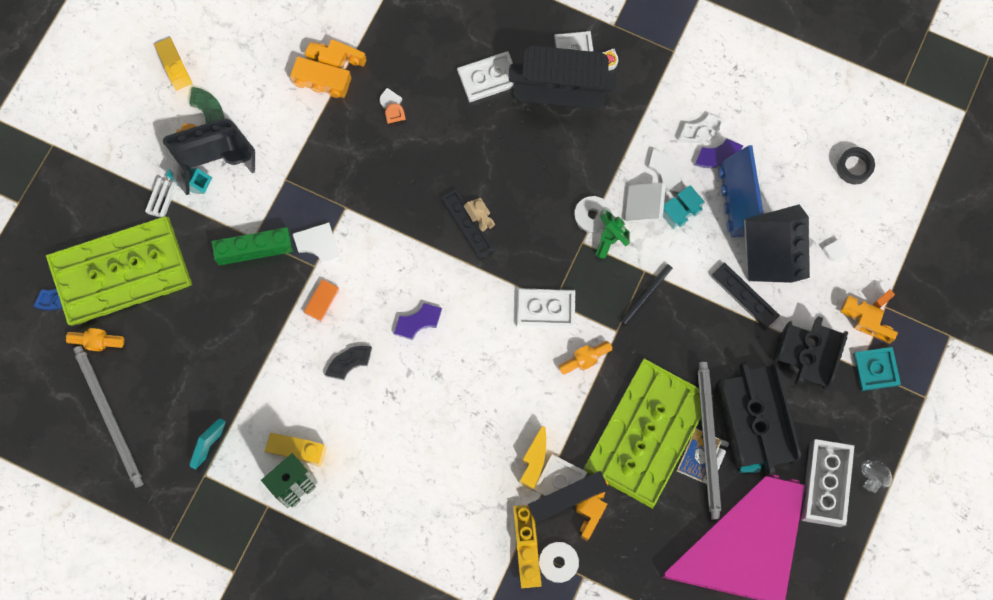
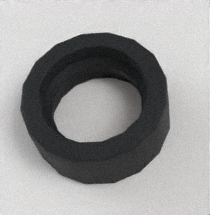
(859, 152)

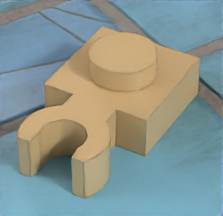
(479, 212)

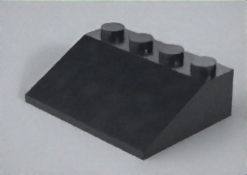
(778, 246)

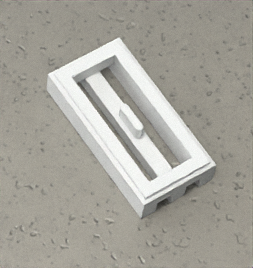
(159, 183)

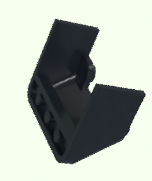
(204, 145)

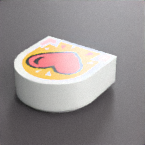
(613, 58)

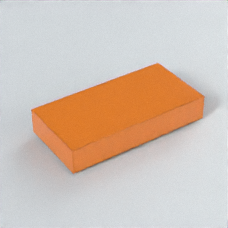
(321, 300)

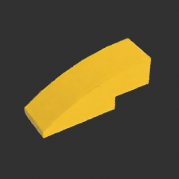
(534, 459)

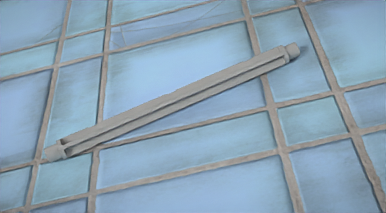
(108, 416)
(709, 441)

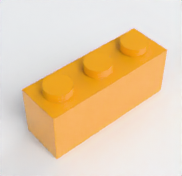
(320, 77)

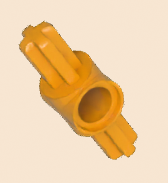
(95, 339)
(585, 357)

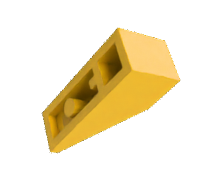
(173, 63)
(304, 450)

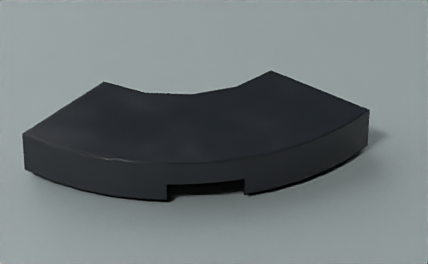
(347, 361)

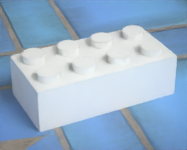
(827, 483)

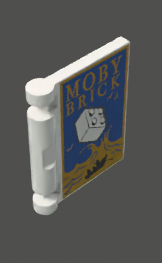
(694, 457)

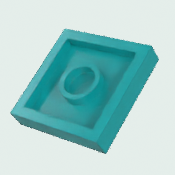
(876, 369)

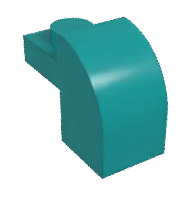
(198, 182)

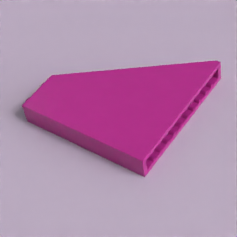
(749, 546)

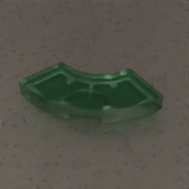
(207, 104)

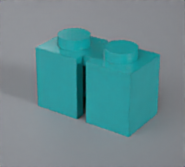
(679, 209)

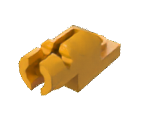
(334, 54)
(868, 318)
(592, 510)

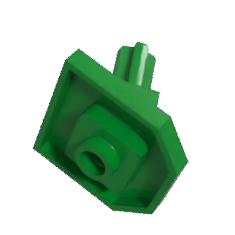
(612, 232)

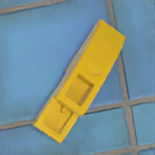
(526, 547)

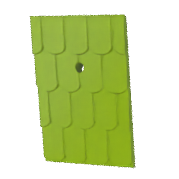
(118, 270)
(647, 433)

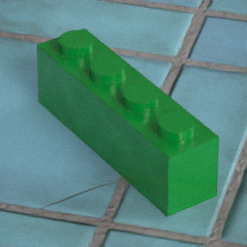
(252, 246)

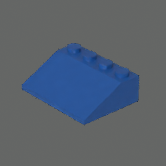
(740, 190)

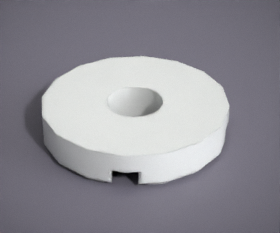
(581, 212)
(561, 550)

